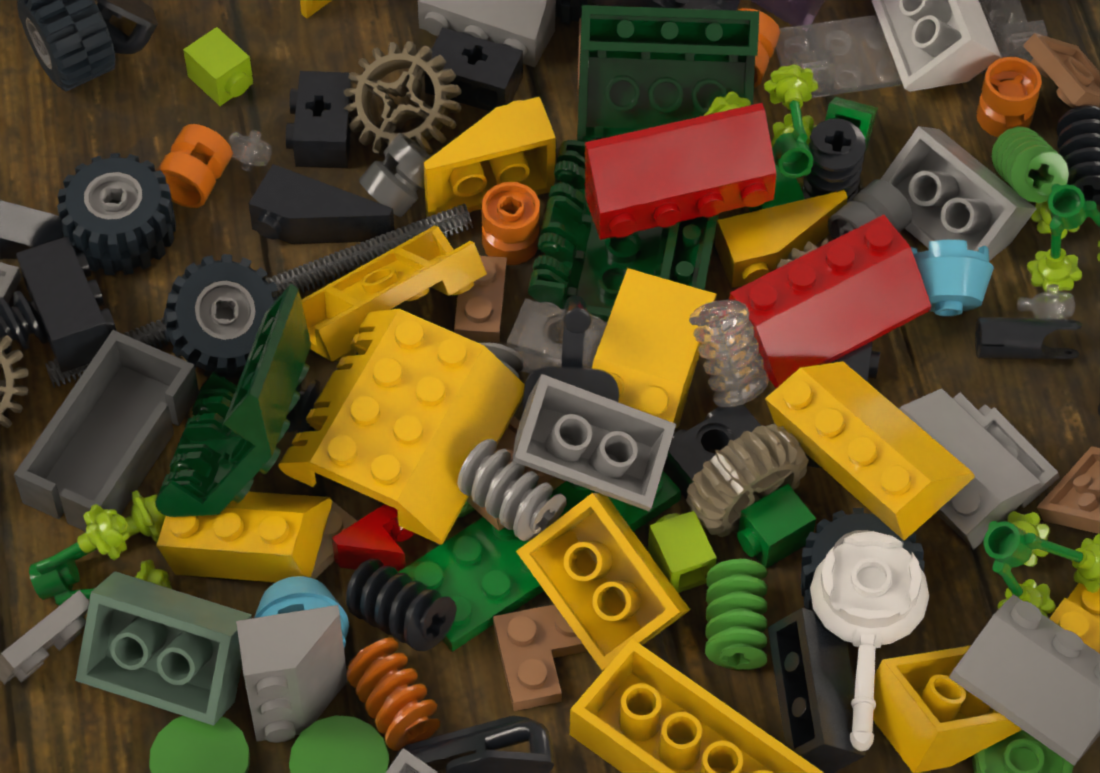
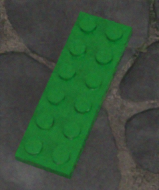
(487, 574)

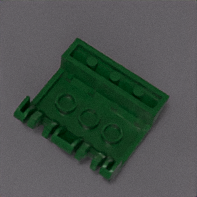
(660, 65)
(595, 268)
(238, 426)

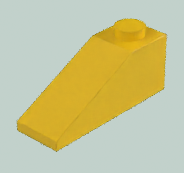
(759, 239)

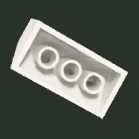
(936, 40)

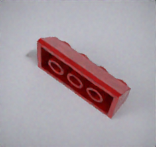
(679, 171)
(834, 299)

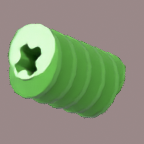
(1028, 163)
(736, 614)

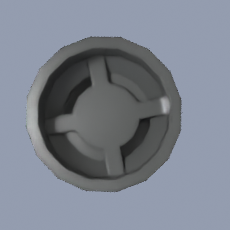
(398, 176)
(870, 203)

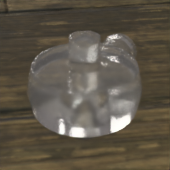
(250, 150)
(1049, 305)

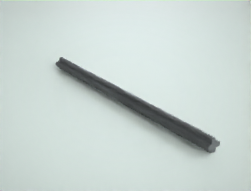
(309, 273)

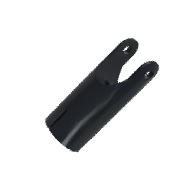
(1021, 338)

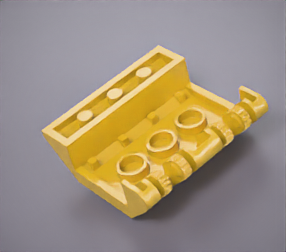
(406, 418)

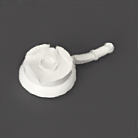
(871, 597)

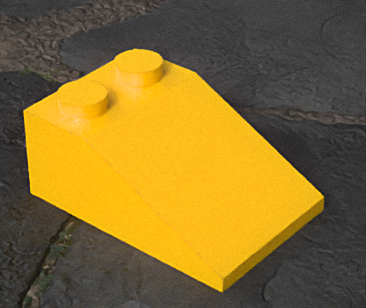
(504, 146)
(652, 343)
(930, 715)

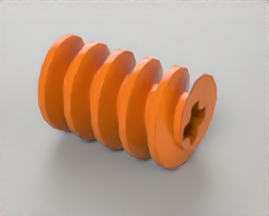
(390, 694)

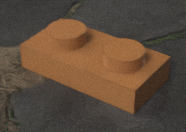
(481, 307)

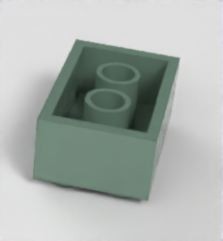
(161, 648)

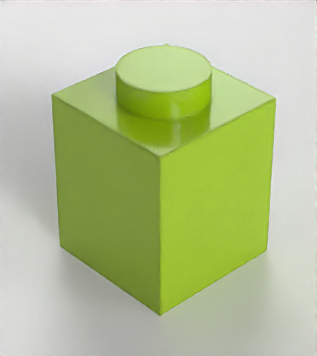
(218, 66)
(681, 550)

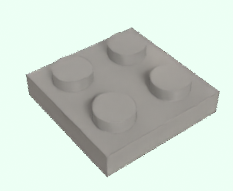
(56, 629)

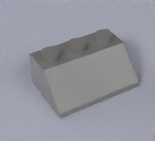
(518, 23)
(955, 194)
(593, 442)
(999, 479)
(291, 669)
(1036, 678)

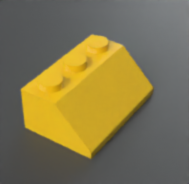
(251, 540)
(602, 579)

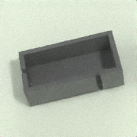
(107, 431)

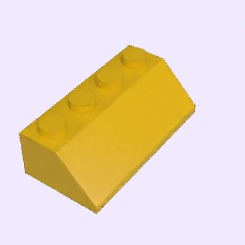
(868, 445)

